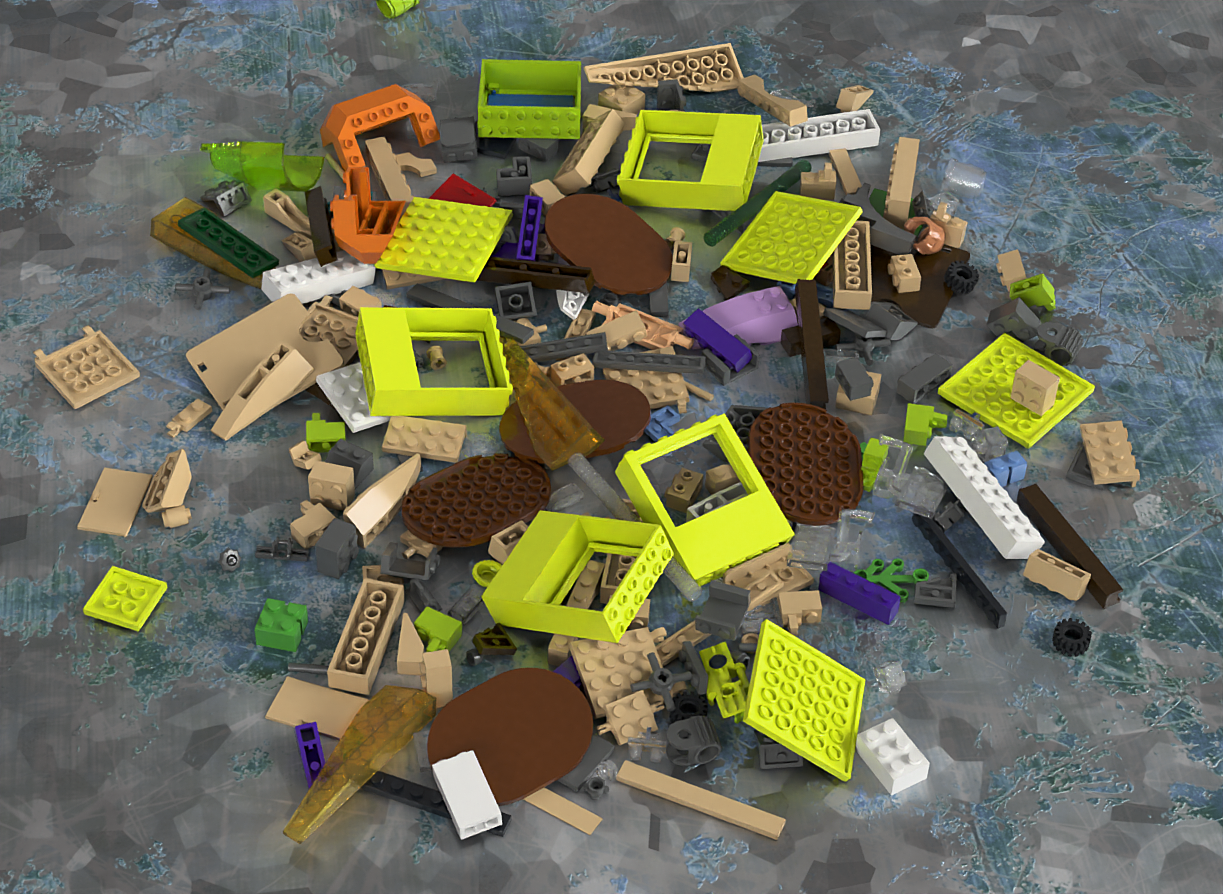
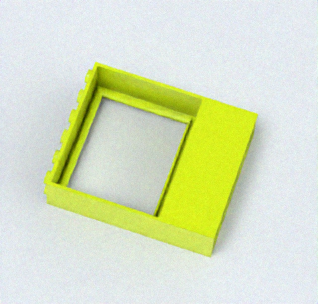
(729, 167)
(391, 368)
(721, 537)
(551, 558)

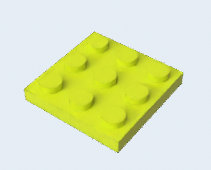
(125, 598)

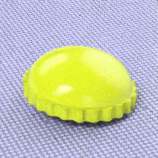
(485, 571)

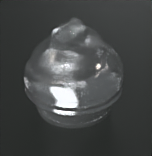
(607, 770)

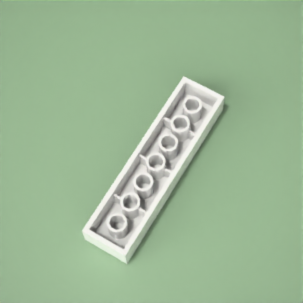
(819, 135)
(983, 497)

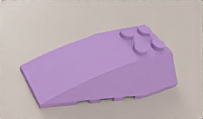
(753, 316)

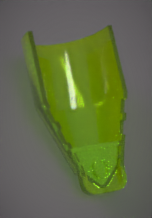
(265, 165)

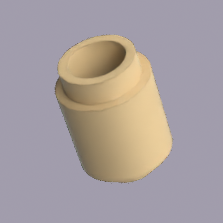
(176, 516)

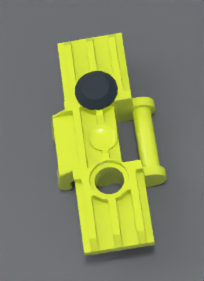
(720, 670)

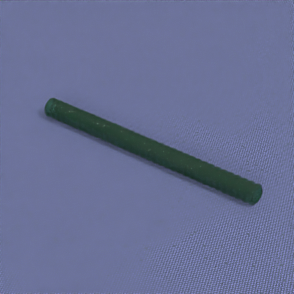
(755, 204)

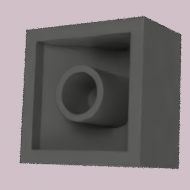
(515, 301)
(891, 319)
(352, 456)

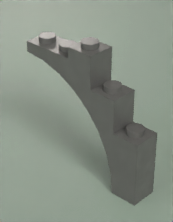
(882, 232)

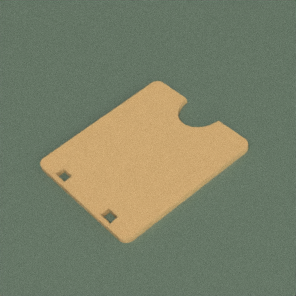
(241, 347)

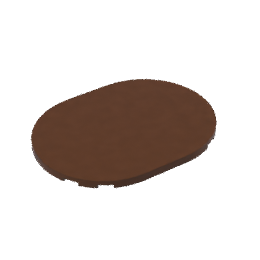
(611, 241)
(610, 406)
(807, 462)
(475, 500)
(522, 729)

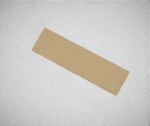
(564, 810)

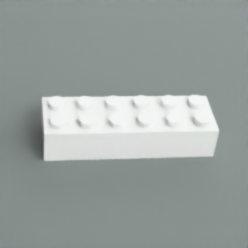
(313, 282)

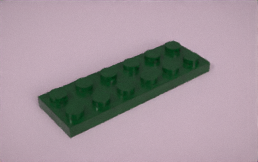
(228, 242)

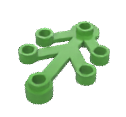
(887, 579)

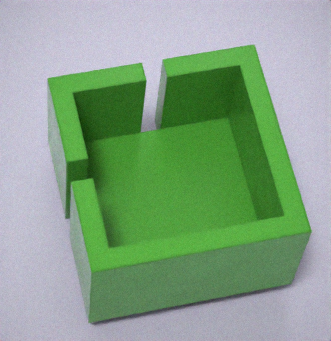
(281, 625)

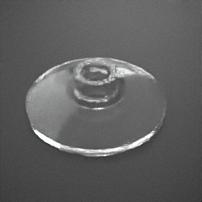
(479, 444)

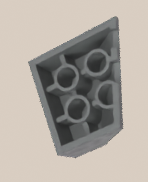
(741, 420)

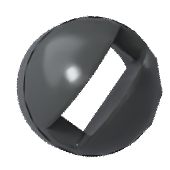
(474, 657)

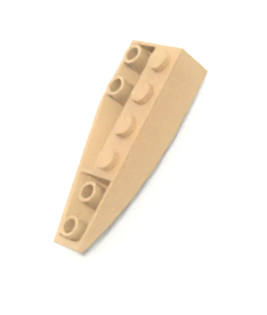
(263, 389)
(382, 501)

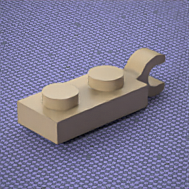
(189, 417)

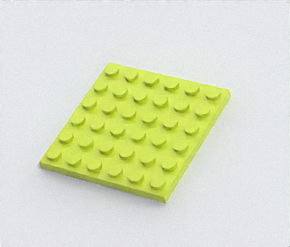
(791, 237)
(444, 239)
(987, 386)
(804, 700)

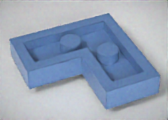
(660, 423)

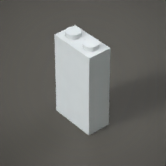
(467, 794)

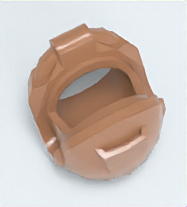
(931, 238)

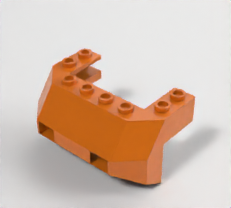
(372, 112)
(360, 224)

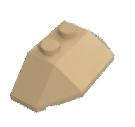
(169, 483)

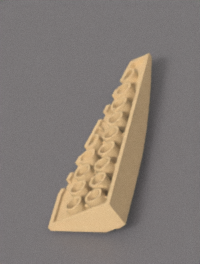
(696, 69)

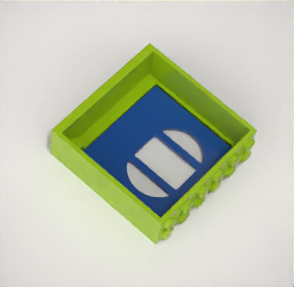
(529, 99)

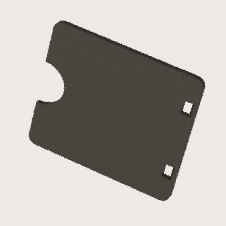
(933, 297)

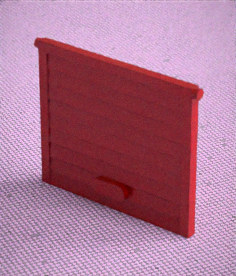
(460, 191)

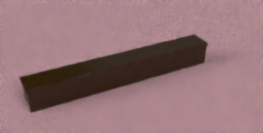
(320, 226)
(539, 274)
(811, 343)
(1069, 544)

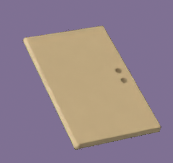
(115, 502)
(306, 702)

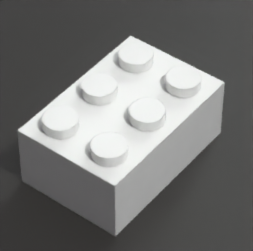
(892, 756)

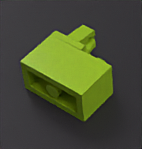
(1034, 291)
(919, 423)
(323, 435)
(872, 460)
(438, 630)

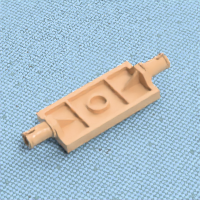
(659, 332)

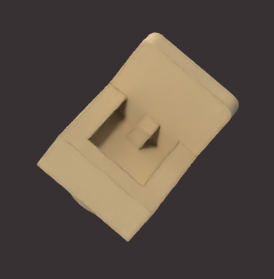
(302, 456)

